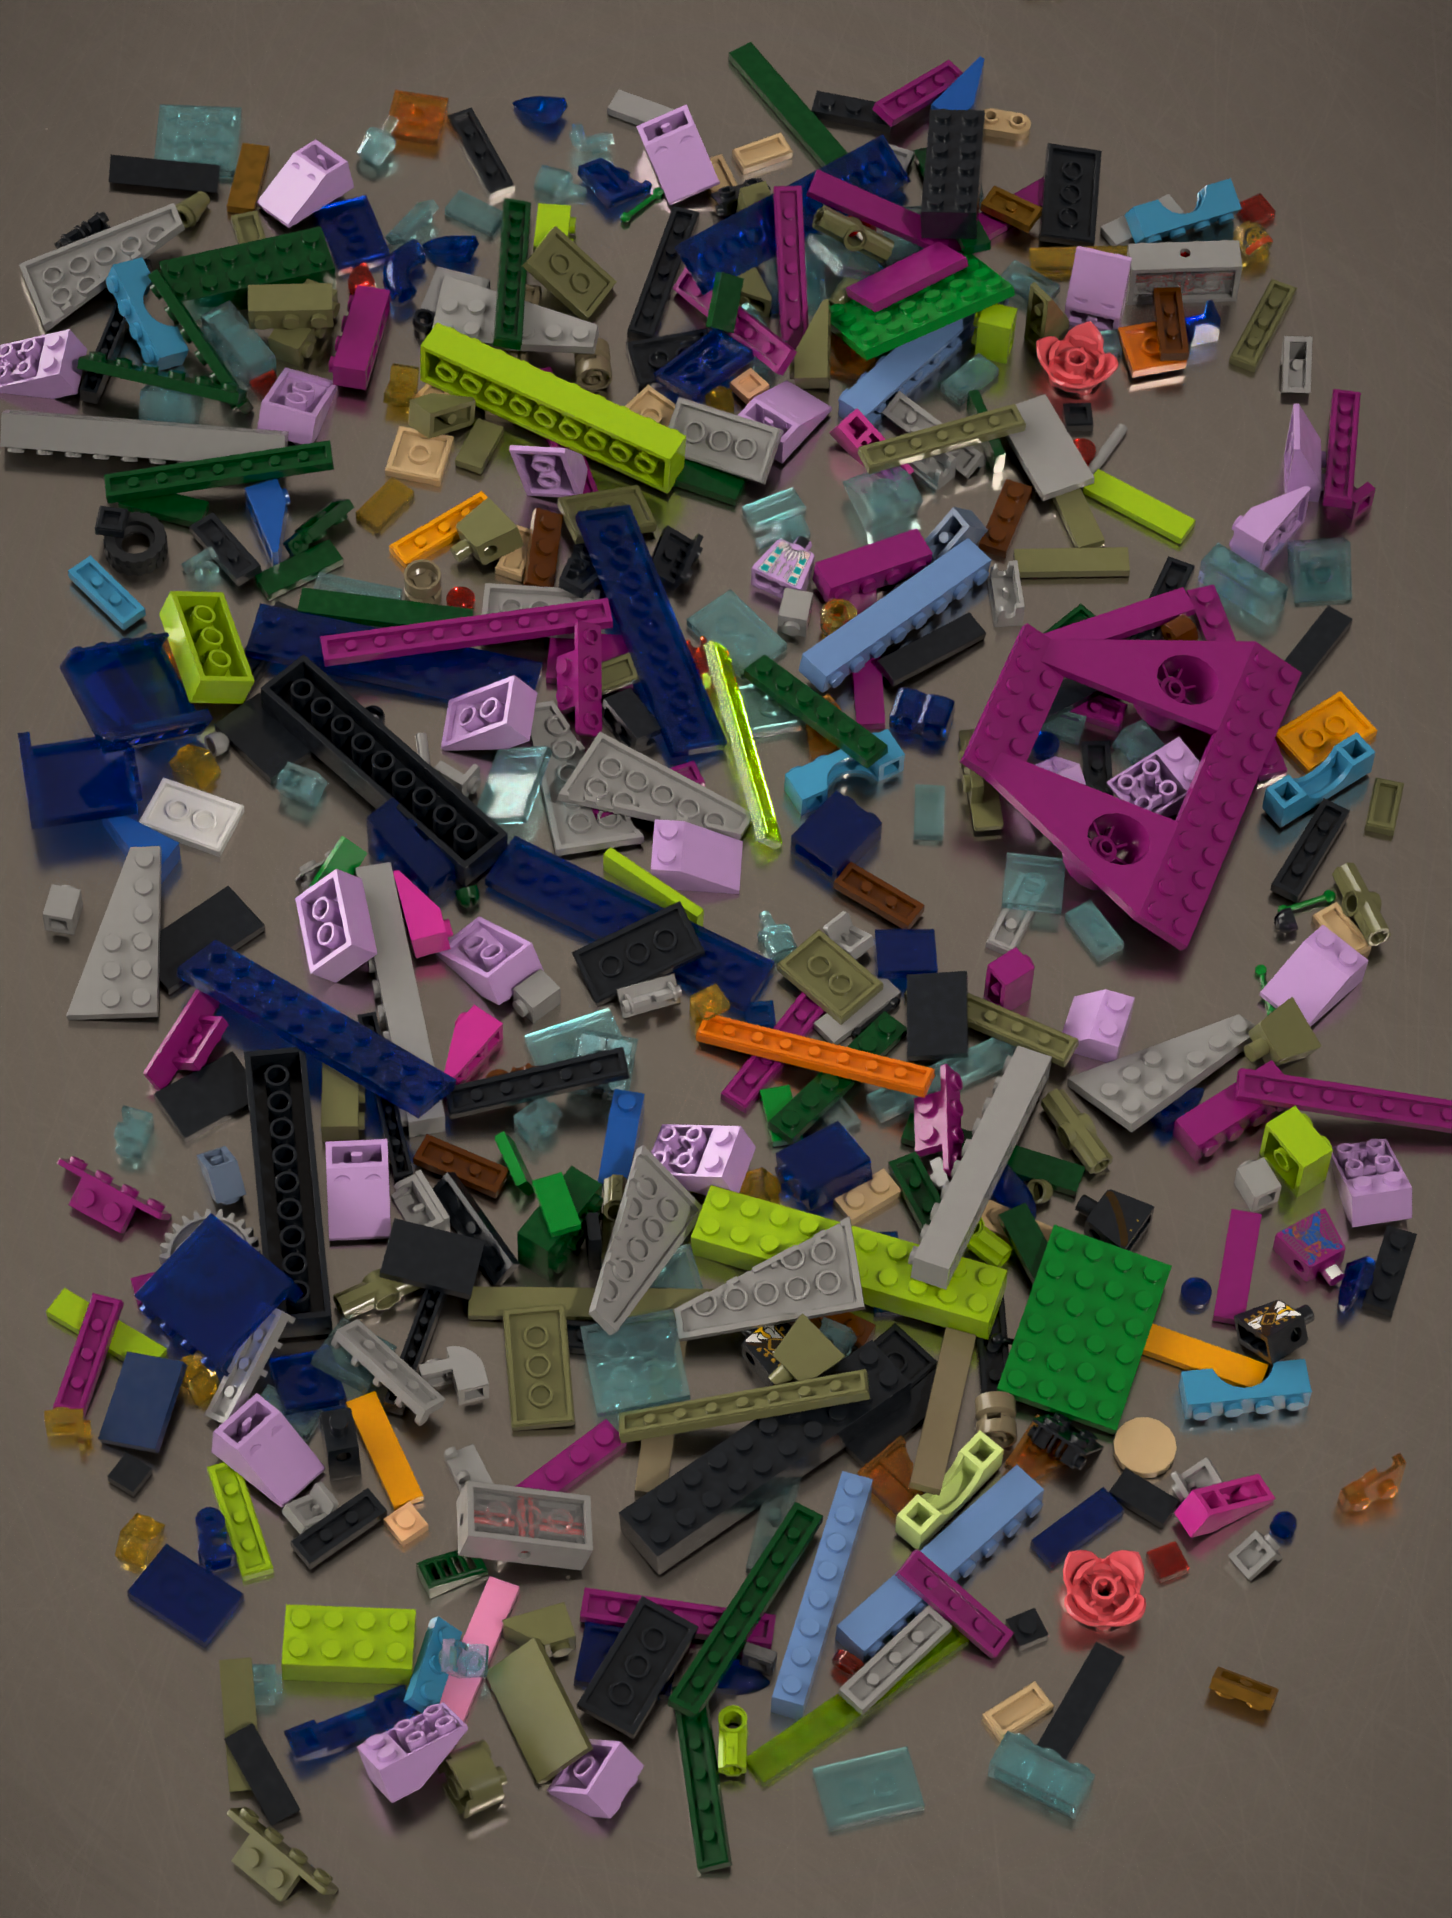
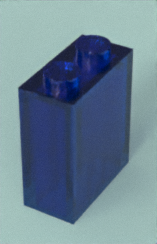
(836, 835)
(823, 1166)

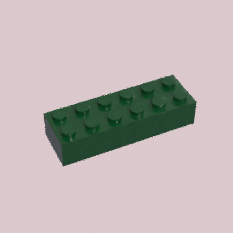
(224, 273)

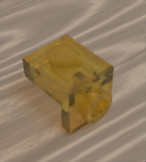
(402, 385)
(721, 399)
(196, 763)
(708, 1003)
(761, 1185)
(199, 1380)
(68, 1422)
(138, 1538)

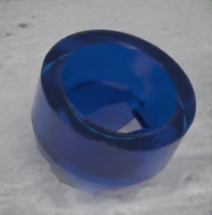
(1283, 1525)

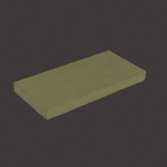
(538, 1367)
(538, 1710)

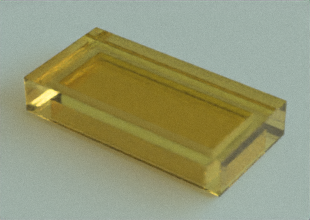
(385, 504)

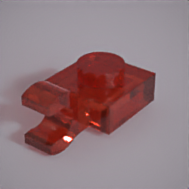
(700, 660)

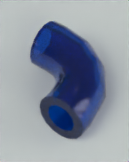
(398, 270)

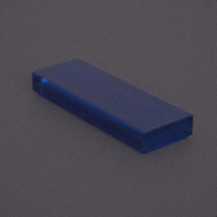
(1077, 1527)

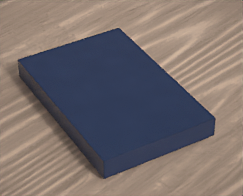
(142, 1402)

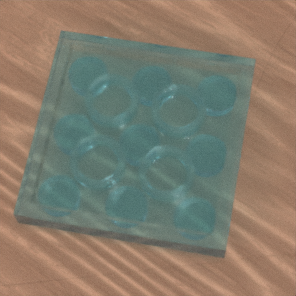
(200, 135)
(636, 1365)

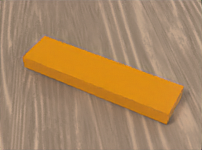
(434, 534)
(1197, 1355)
(384, 1451)

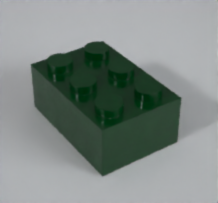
(547, 1254)

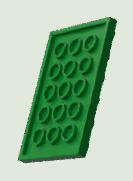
(920, 313)
(1084, 1329)

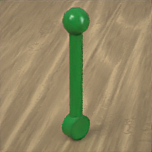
(658, 193)
(1328, 896)
(1261, 971)

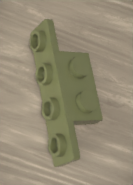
(982, 795)
(274, 1862)

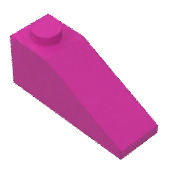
(858, 431)
(423, 918)
(472, 1041)
(1222, 1503)

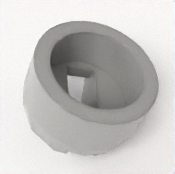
(217, 743)

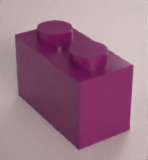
(1009, 979)

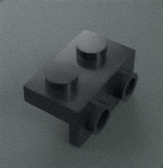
(674, 557)

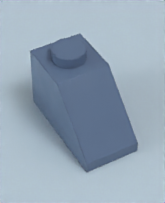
(954, 529)
(222, 1175)

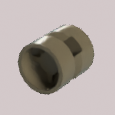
(594, 370)
(423, 582)
(996, 1417)

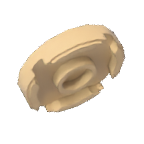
(1144, 1447)

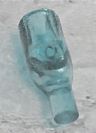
(378, 142)
(557, 183)
(784, 528)
(775, 938)

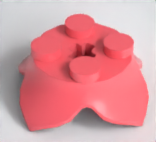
(1077, 360)
(1118, 1574)

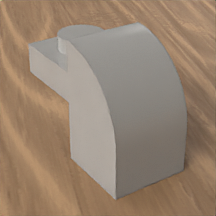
(462, 1369)

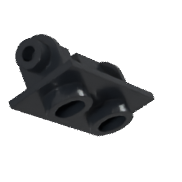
(728, 197)

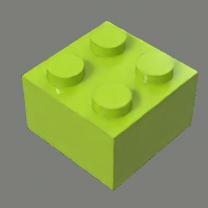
(1296, 1151)

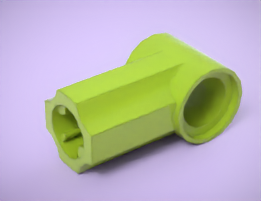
(989, 1246)
(732, 1742)

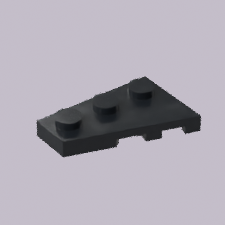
(579, 573)

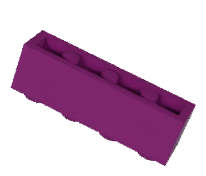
(360, 337)
(872, 566)
(1220, 1120)

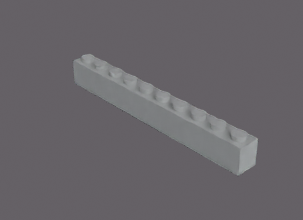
(129, 437)
(397, 983)
(980, 1168)

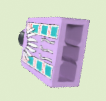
(784, 567)

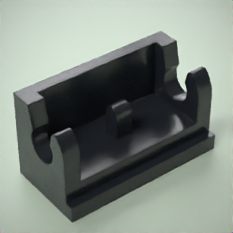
(630, 720)

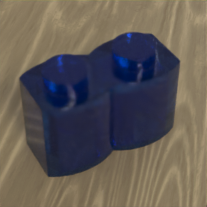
(922, 714)

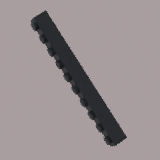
(109, 344)
(390, 1120)
(418, 1339)

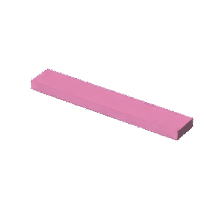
(485, 1629)

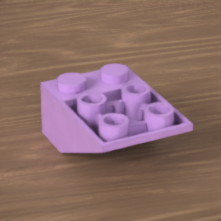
(678, 154)
(306, 184)
(1098, 288)
(42, 365)
(790, 410)
(1158, 780)
(705, 1155)
(1371, 1183)
(358, 1189)
(266, 1451)
(411, 1751)

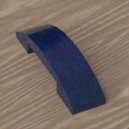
(350, 1728)

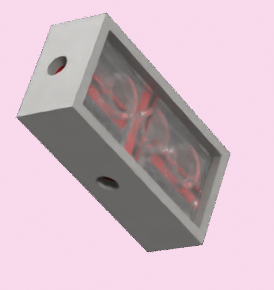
(1199, 267)
(524, 1525)

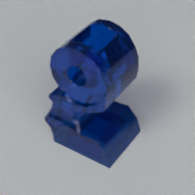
(211, 1534)

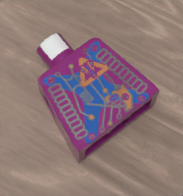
(1312, 1248)

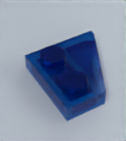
(611, 183)

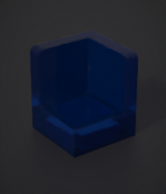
(1204, 327)

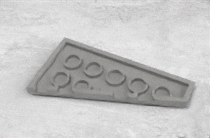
(79, 271)
(472, 313)
(636, 786)
(573, 825)
(125, 956)
(1153, 1078)
(647, 1232)
(808, 1278)

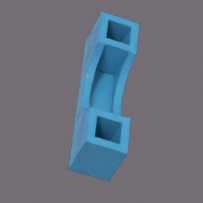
(1153, 221)
(158, 342)
(1343, 766)
(809, 784)
(1207, 1395)

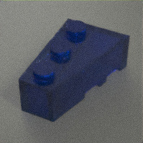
(397, 842)

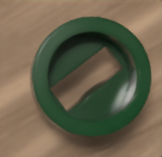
(468, 895)

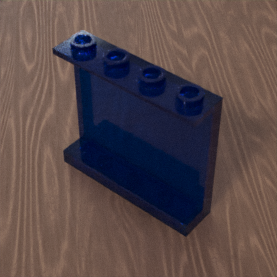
(131, 693)
(78, 782)
(214, 1293)

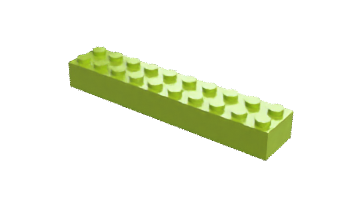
(553, 407)
(751, 1230)

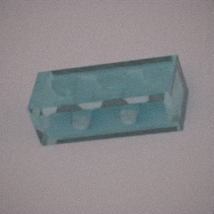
(237, 343)
(1243, 583)
(1041, 1774)

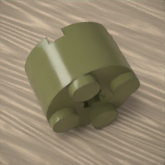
(472, 1778)

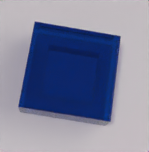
(761, 1014)

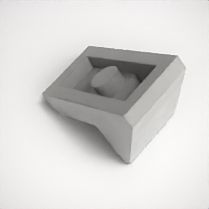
(1296, 364)

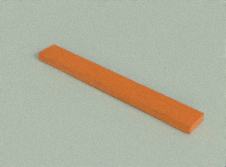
(816, 1055)

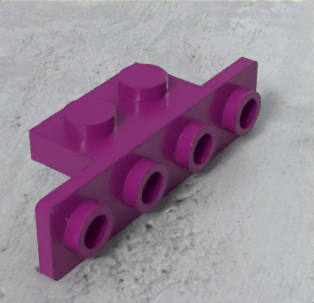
(581, 680)
(188, 1040)
(939, 1120)
(107, 1201)

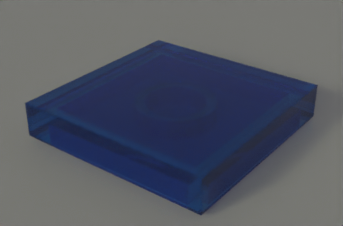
(905, 952)
(303, 1385)

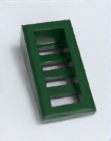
(436, 1587)

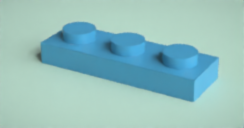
(106, 592)
(427, 1679)

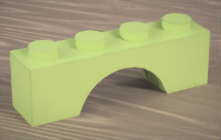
(968, 1473)

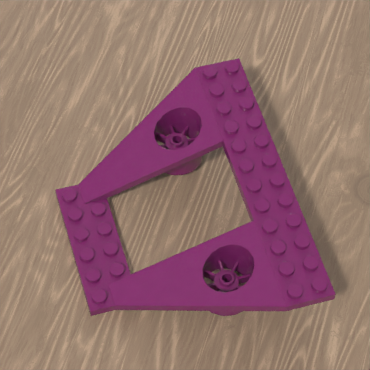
(1161, 863)

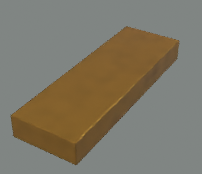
(248, 178)

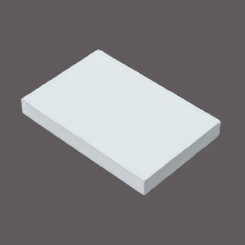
(192, 816)

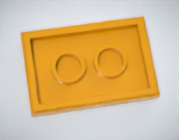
(1318, 730)

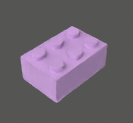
(336, 925)

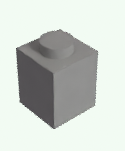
(795, 612)
(62, 909)
(536, 996)
(1257, 1184)

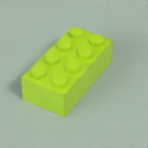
(206, 647)
(349, 1644)

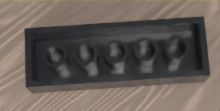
(953, 174)

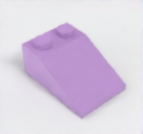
(297, 405)
(1303, 456)
(549, 470)
(1269, 526)
(490, 717)
(695, 858)
(491, 959)
(1317, 975)

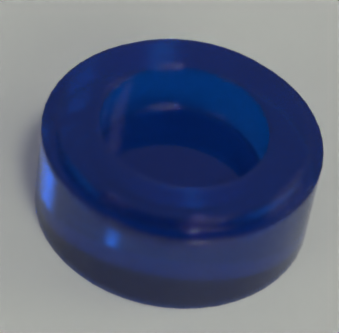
(1045, 746)
(1195, 1293)

